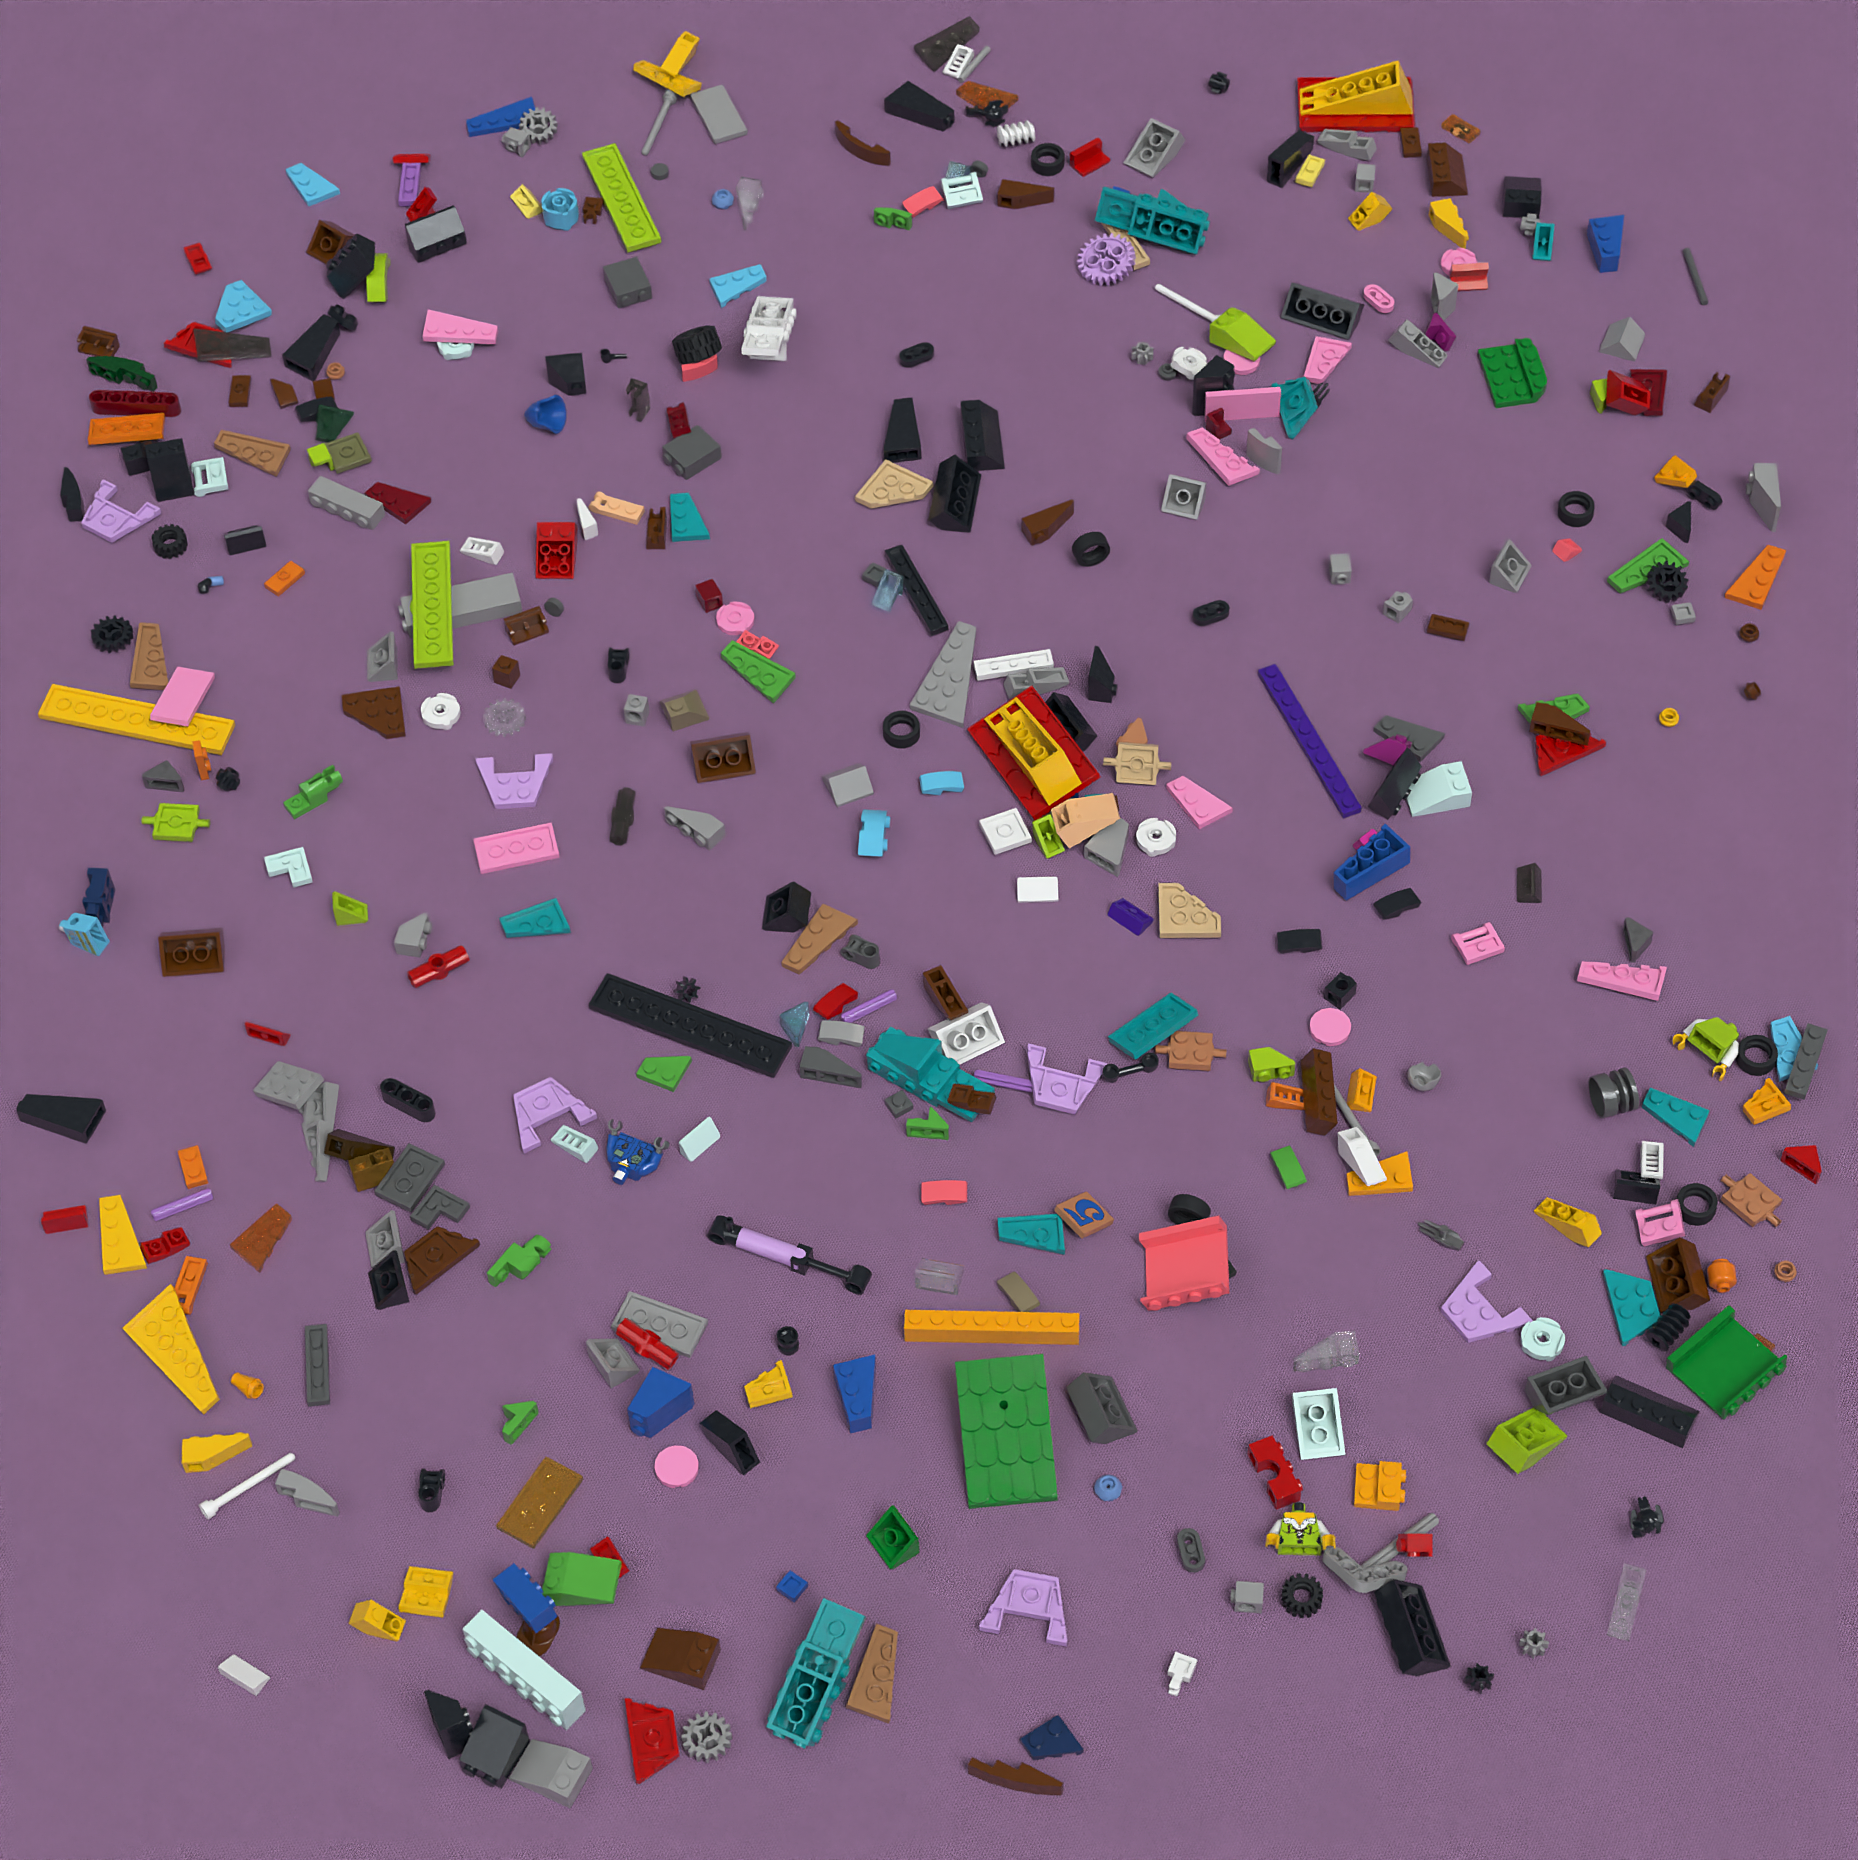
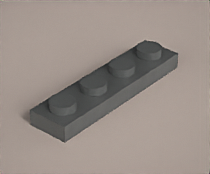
(1806, 1061)
(317, 1365)

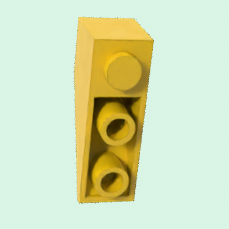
(680, 54)
(1446, 220)
(1570, 1221)
(205, 1453)

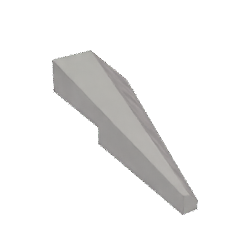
(318, 1122)

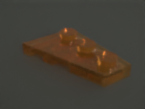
(981, 95)
(260, 1238)

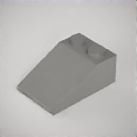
(1154, 148)
(1765, 493)
(552, 1771)

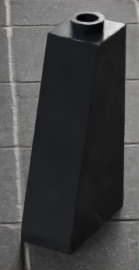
(919, 107)
(1288, 158)
(312, 349)
(902, 436)
(62, 1115)

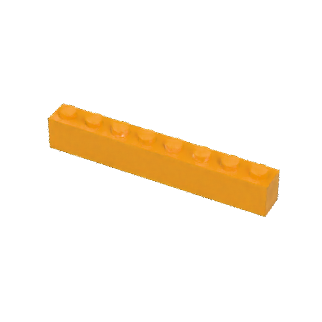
(991, 1327)

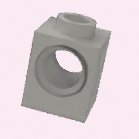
(1365, 178)
(1340, 568)
(636, 710)
(1248, 1597)

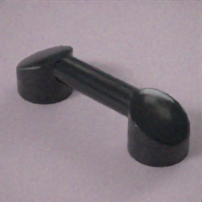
(1112, 1072)

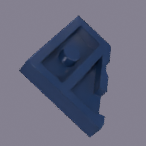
(1051, 1740)

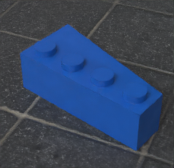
(1372, 863)

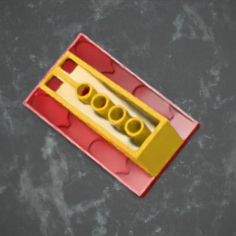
(1358, 102)
(1033, 753)

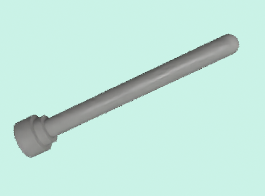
(669, 99)
(1352, 1119)

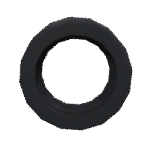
(1047, 149)
(1579, 498)
(1095, 556)
(901, 741)
(1763, 1043)
(1704, 1192)
(1188, 1208)

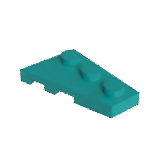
(686, 520)
(536, 920)
(1033, 1231)

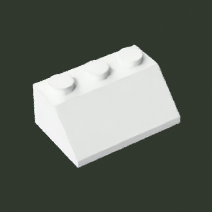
(968, 1034)

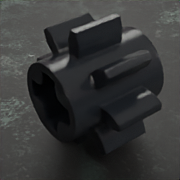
(1219, 82)
(227, 779)
(682, 985)
(1479, 1678)

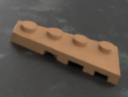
(149, 661)
(817, 937)
(874, 1682)

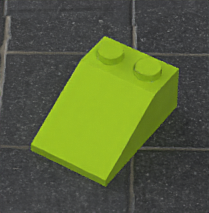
(1240, 334)
(1525, 1439)

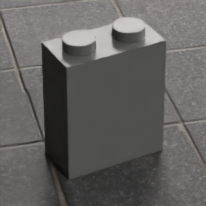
(627, 282)
(691, 452)

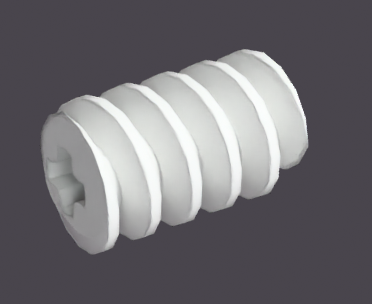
(1015, 132)

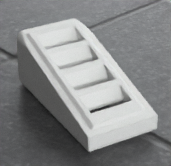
(963, 51)
(588, 524)
(493, 549)
(1651, 1148)

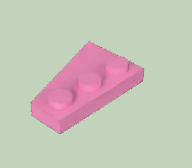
(1324, 358)
(1197, 802)

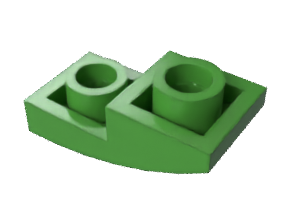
(890, 216)
(1288, 1167)

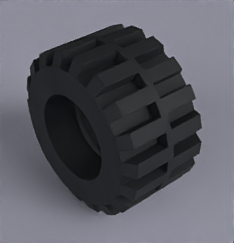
(696, 344)

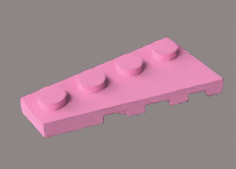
(455, 329)
(1221, 458)
(1622, 978)

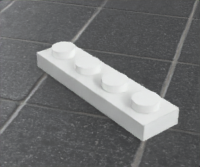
(1012, 664)

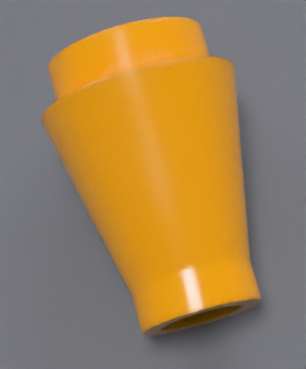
(249, 1386)

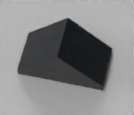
(1680, 522)

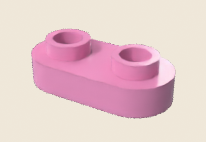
(1378, 298)

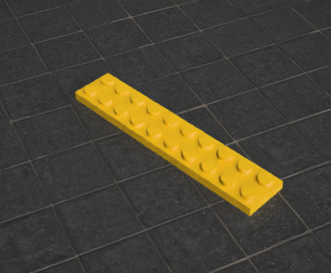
(132, 719)

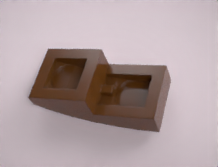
(967, 1098)

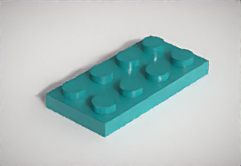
(1153, 1025)

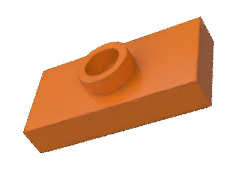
(284, 578)

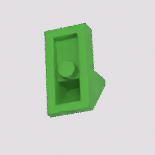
(932, 1128)
(520, 1417)

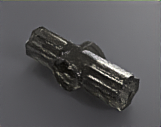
(622, 816)

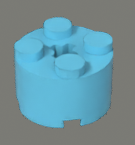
(560, 209)

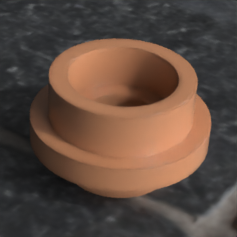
(335, 371)
(1785, 1266)

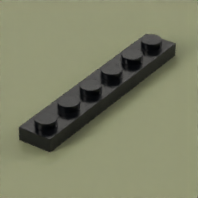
(917, 590)

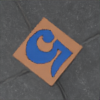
(1084, 1214)

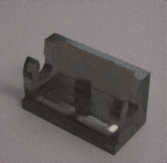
(639, 398)

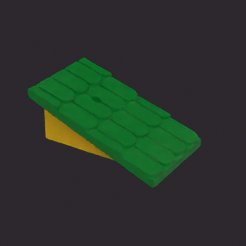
(1006, 1431)

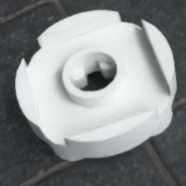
(1182, 361)
(440, 720)
(1153, 846)

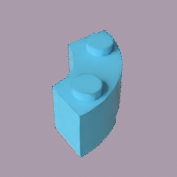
(873, 831)

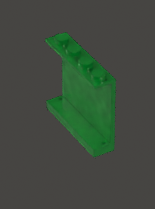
(1724, 1364)

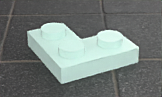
(290, 861)

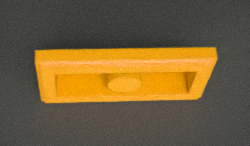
(1361, 1090)

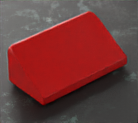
(267, 1034)

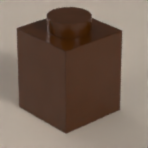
(506, 671)

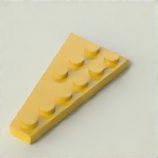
(169, 1341)

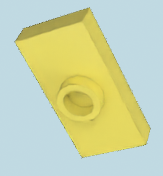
(1310, 171)

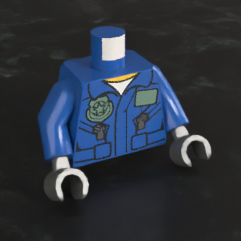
(632, 1156)

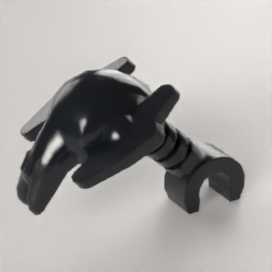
(992, 112)
(1646, 1519)

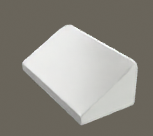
(1037, 889)
(243, 1674)

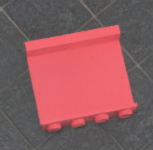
(1186, 1263)

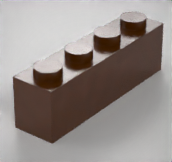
(1318, 1092)

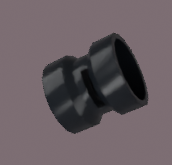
(787, 1340)

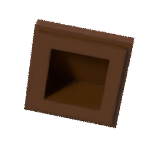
(323, 388)

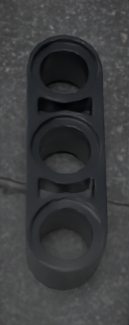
(403, 1092)

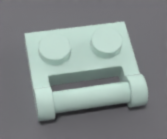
(961, 195)
(215, 475)

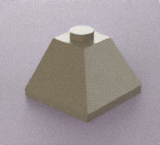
(684, 710)

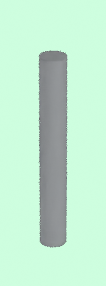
(974, 64)

